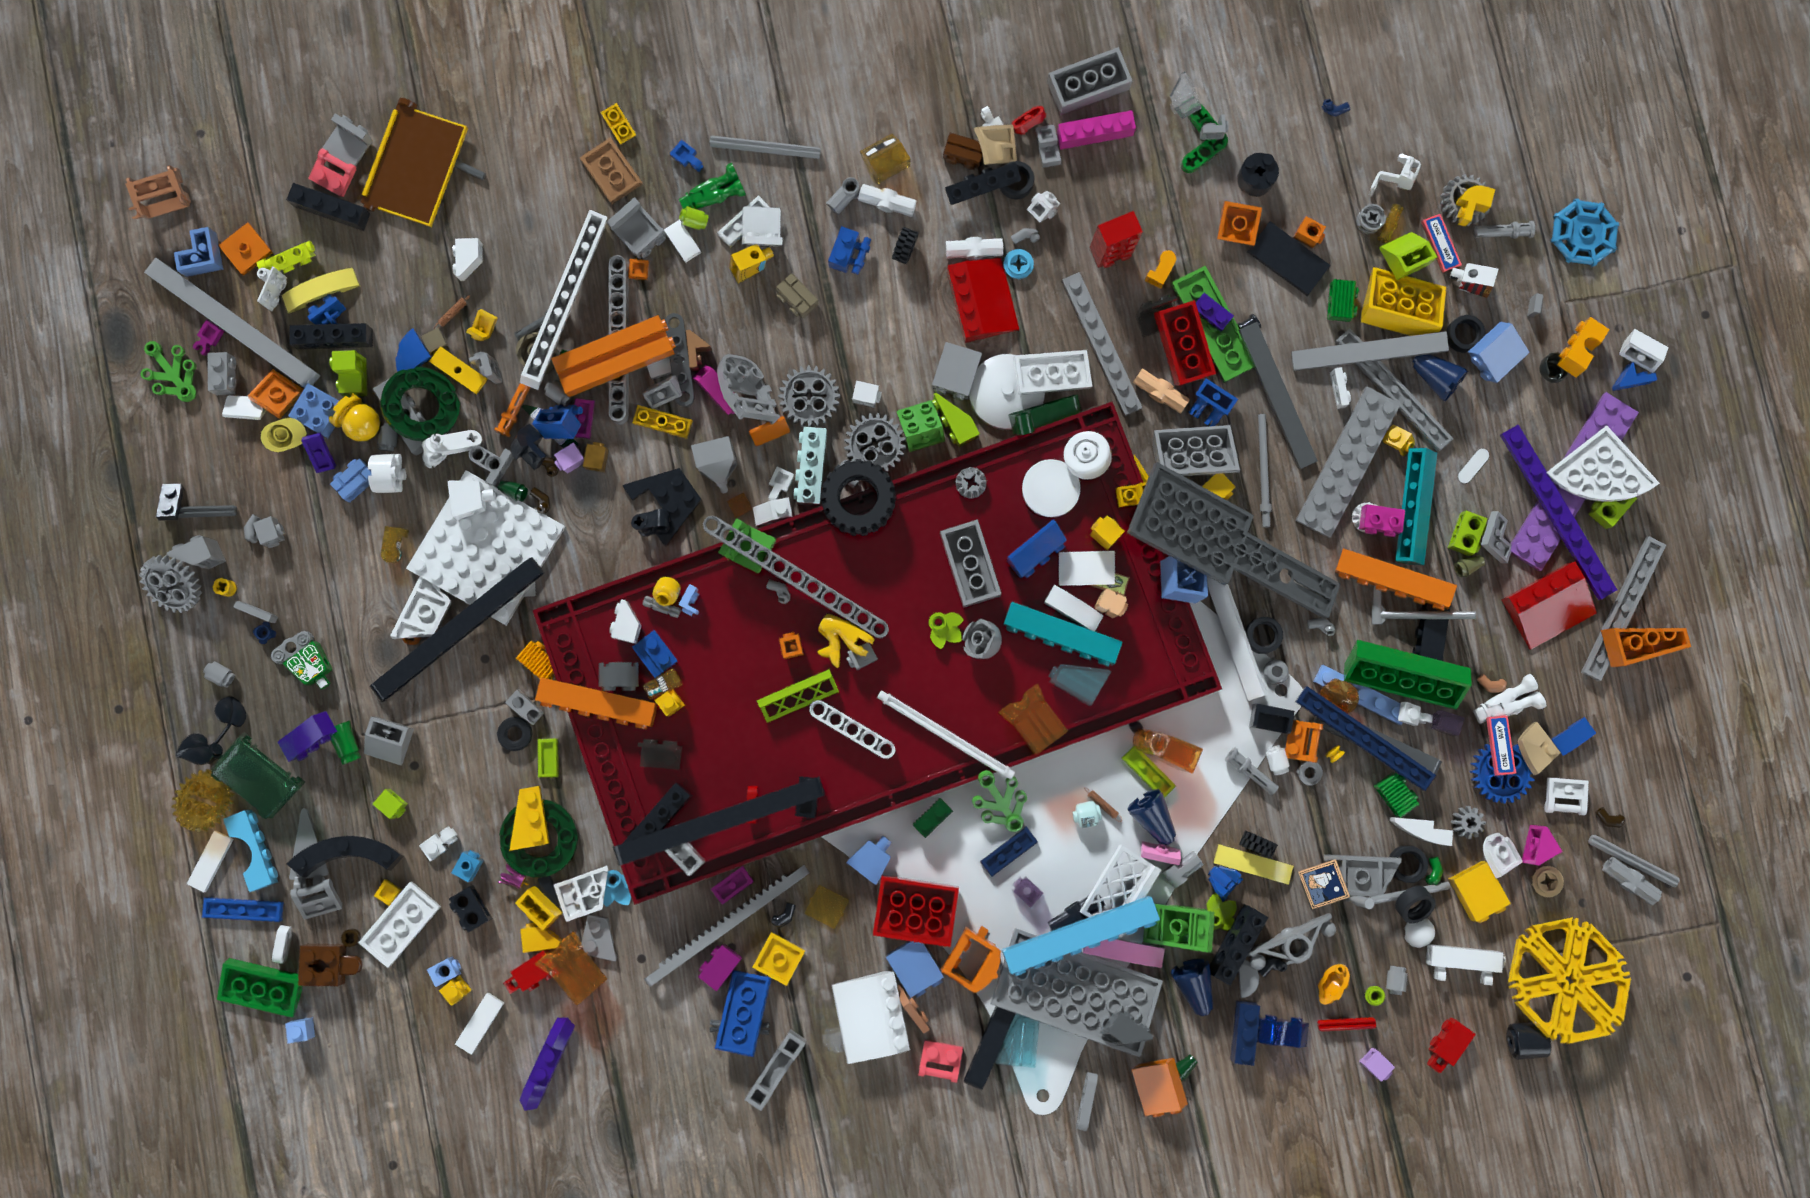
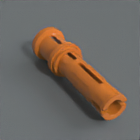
(512, 418)

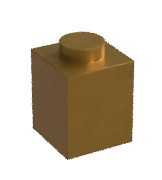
(596, 457)

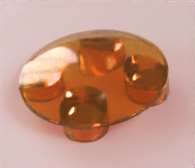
(1341, 695)

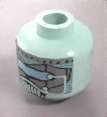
(1087, 814)

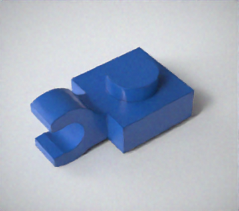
(686, 154)

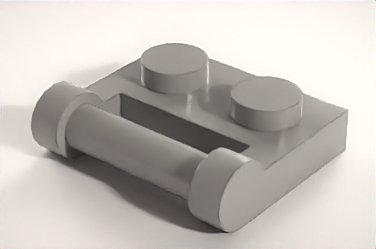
(317, 904)

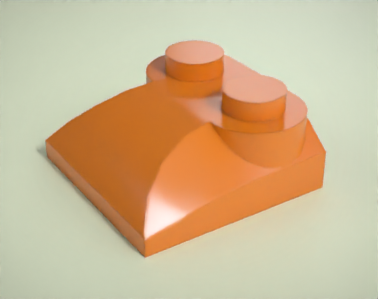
(1239, 223)

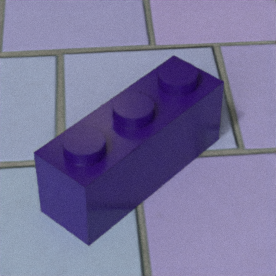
(307, 737)

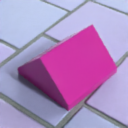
(1539, 846)

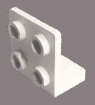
(761, 226)

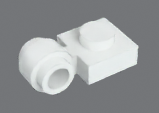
(436, 846)

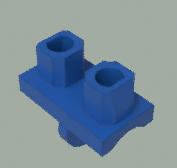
(327, 312)

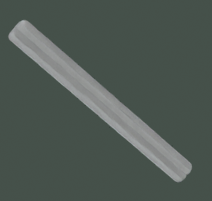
(1633, 860)

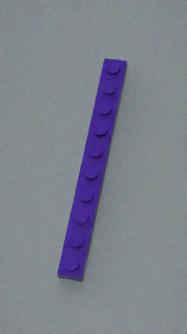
(1558, 512)

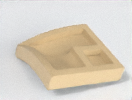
(997, 143)
(1537, 748)

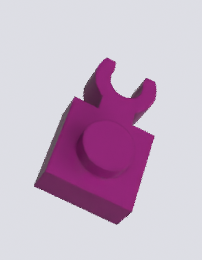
(210, 335)

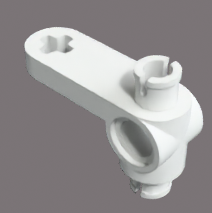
(439, 446)

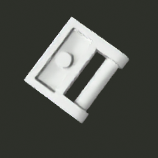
(1566, 789)

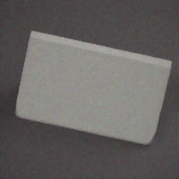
(662, 392)

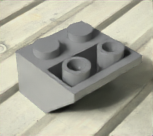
(199, 552)
(387, 740)

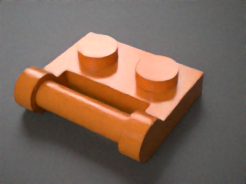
(1298, 740)

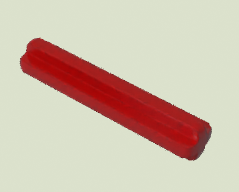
(1346, 1024)

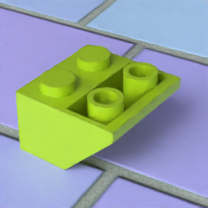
(1408, 254)

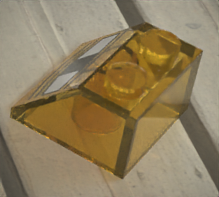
(886, 158)

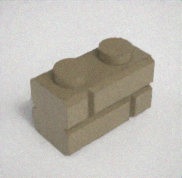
(797, 296)

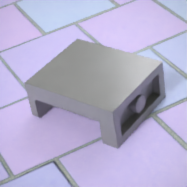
(636, 229)
(956, 371)

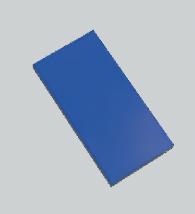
(743, 1013)

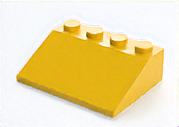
(1403, 304)

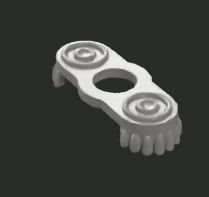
(302, 639)

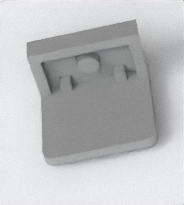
(347, 140)

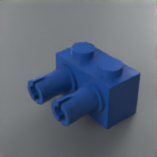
(1212, 394)

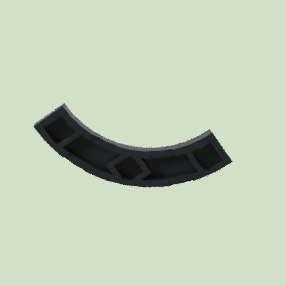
(341, 847)

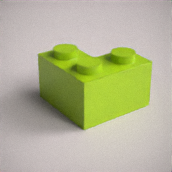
(351, 372)

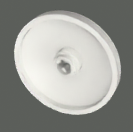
(996, 393)

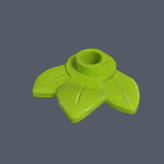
(947, 631)
(1223, 912)

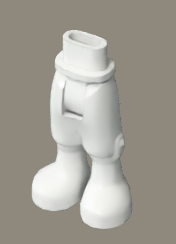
(1505, 702)

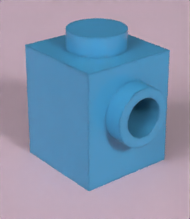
(467, 865)

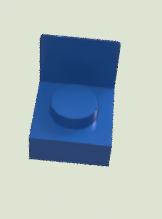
(1630, 379)

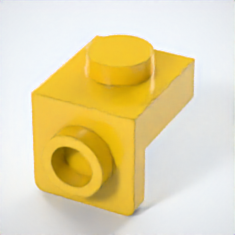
(482, 326)
(1399, 439)

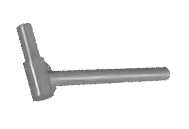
(1380, 614)
(1369, 902)

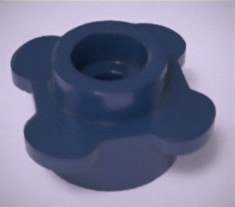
(258, 632)

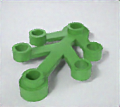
(172, 373)
(1002, 803)

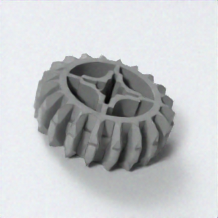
(1457, 188)

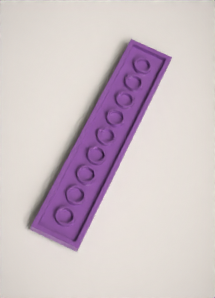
(1538, 535)

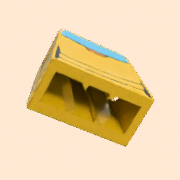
(749, 262)

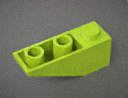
(960, 424)

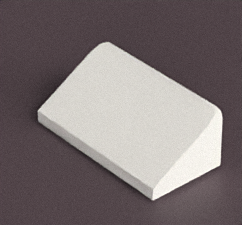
(242, 408)

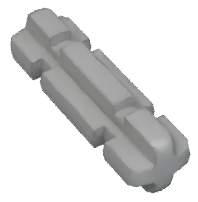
(650, 602)

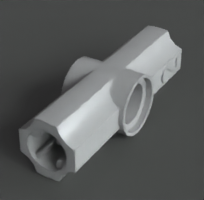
(1632, 881)

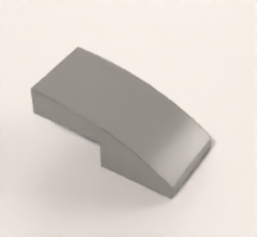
(1048, 146)

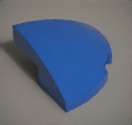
(411, 352)

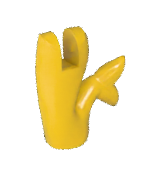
(831, 627)

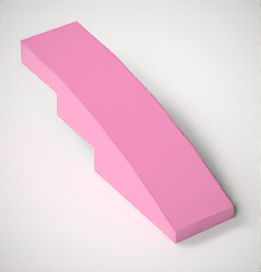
(1128, 952)

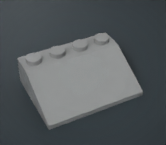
(1196, 450)

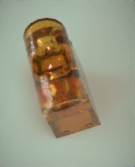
(1034, 720)
(1168, 749)
(572, 969)

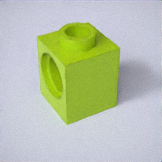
(390, 804)

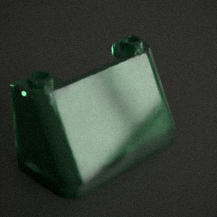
(256, 777)

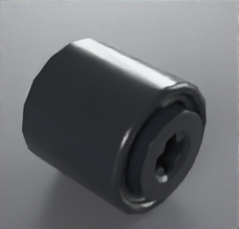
(1527, 1041)

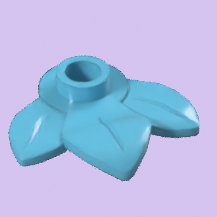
(617, 891)

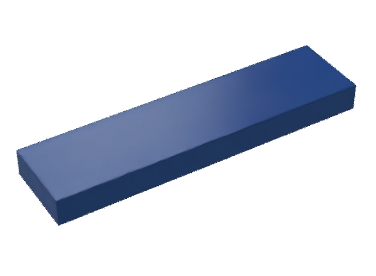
(242, 909)

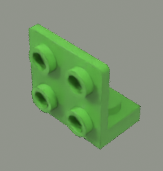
(921, 426)
(760, 537)

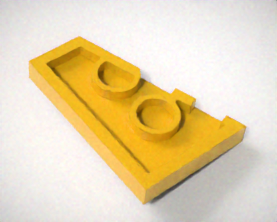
(530, 820)

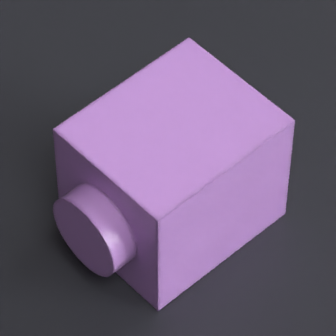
(569, 458)
(1377, 1064)

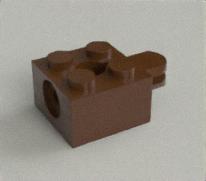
(326, 965)

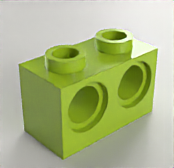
(1614, 509)
(1463, 530)

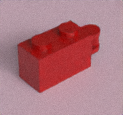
(527, 975)
(1449, 1044)

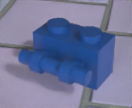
(844, 249)
(558, 422)

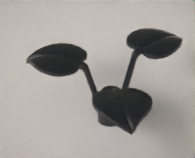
(195, 746)

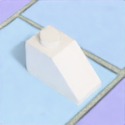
(772, 511)

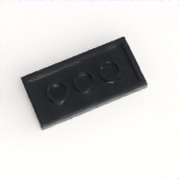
(1288, 258)

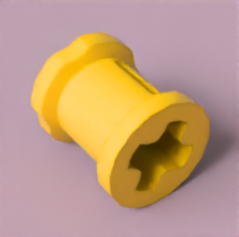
(230, 589)

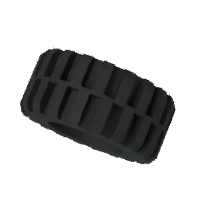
(851, 472)

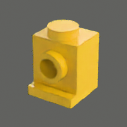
(669, 703)
(455, 990)

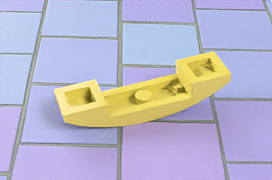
(318, 288)
(1253, 864)

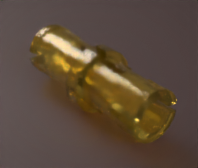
(1391, 223)

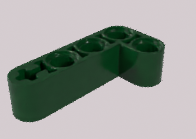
(1027, 420)

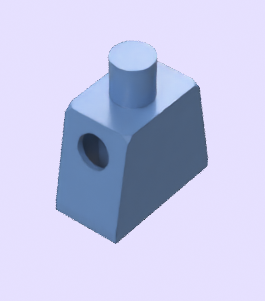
(871, 859)

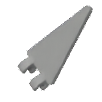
(306, 837)

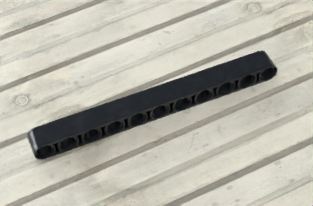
(457, 629)
(719, 821)

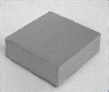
(1535, 305)

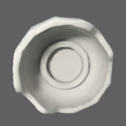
(1419, 933)

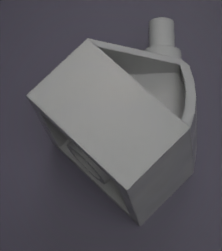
(715, 460)

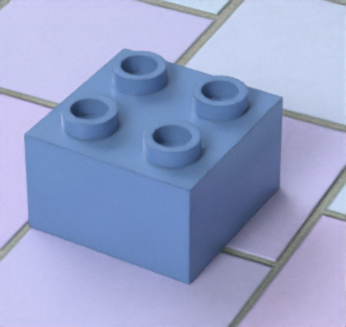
(314, 410)
(1182, 582)

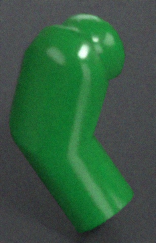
(1437, 871)

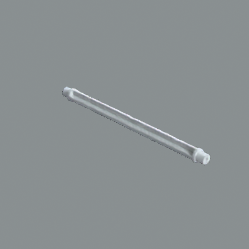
(946, 735)

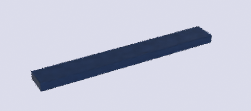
(1365, 738)

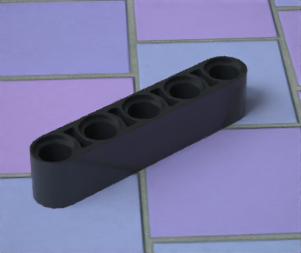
(989, 1048)

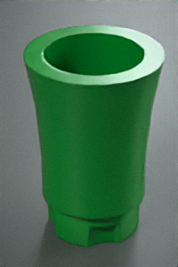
(345, 743)

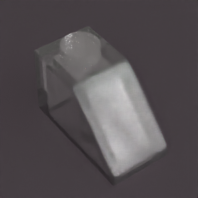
(1184, 97)

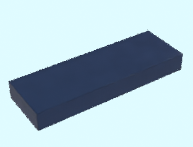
(1009, 851)

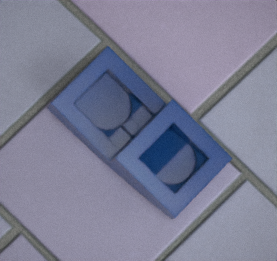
(1573, 736)

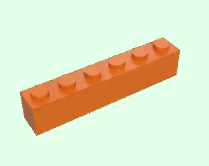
(1395, 579)
(596, 702)

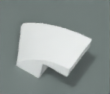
(582, 893)

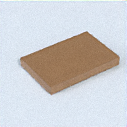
(611, 170)

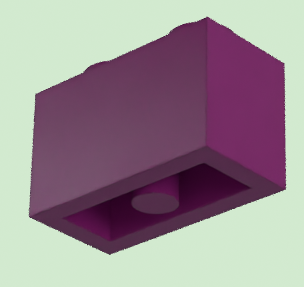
(719, 967)

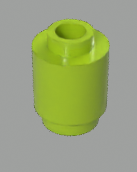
(693, 218)

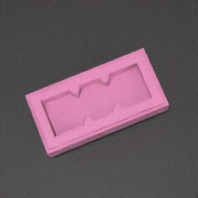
(1160, 853)

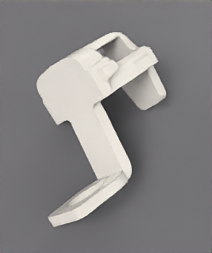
(1405, 179)

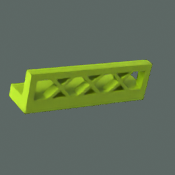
(791, 690)

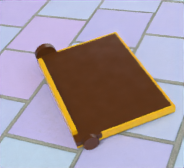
(413, 164)

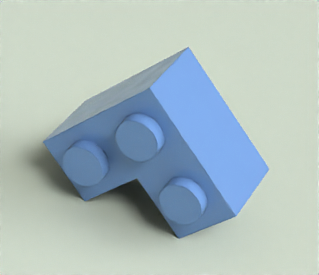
(204, 256)

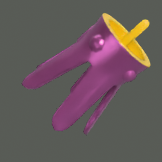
(516, 880)

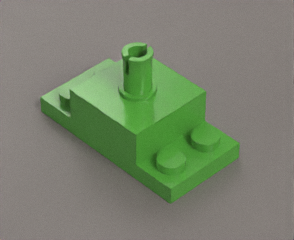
(1182, 928)

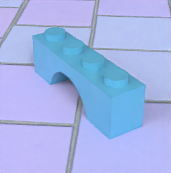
(260, 872)

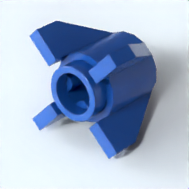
(1224, 880)

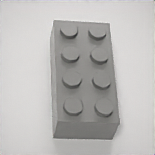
(1089, 81)
(970, 563)

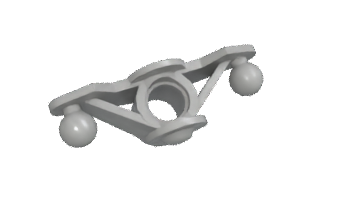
(1287, 936)

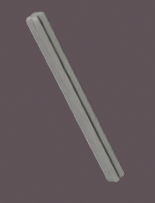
(765, 147)

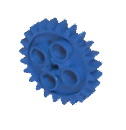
(1484, 772)

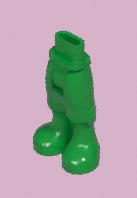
(710, 192)

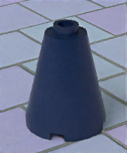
(1439, 374)
(1154, 816)
(1195, 984)

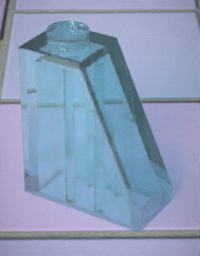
(1079, 682)
(1020, 1044)

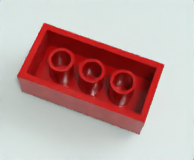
(1116, 240)
(1184, 343)

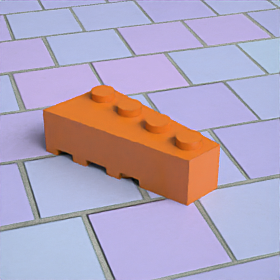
(1640, 644)

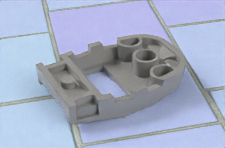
(744, 377)

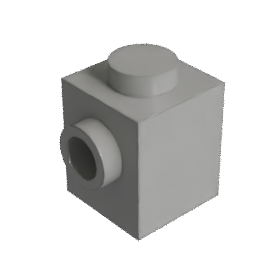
(269, 532)

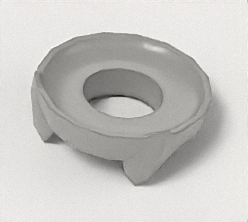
(1268, 671)
(1318, 773)

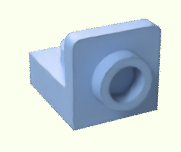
(689, 597)

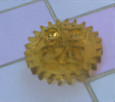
(204, 787)

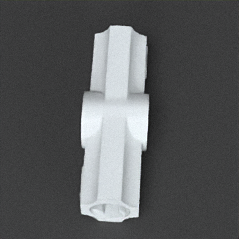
(887, 200)
(974, 248)

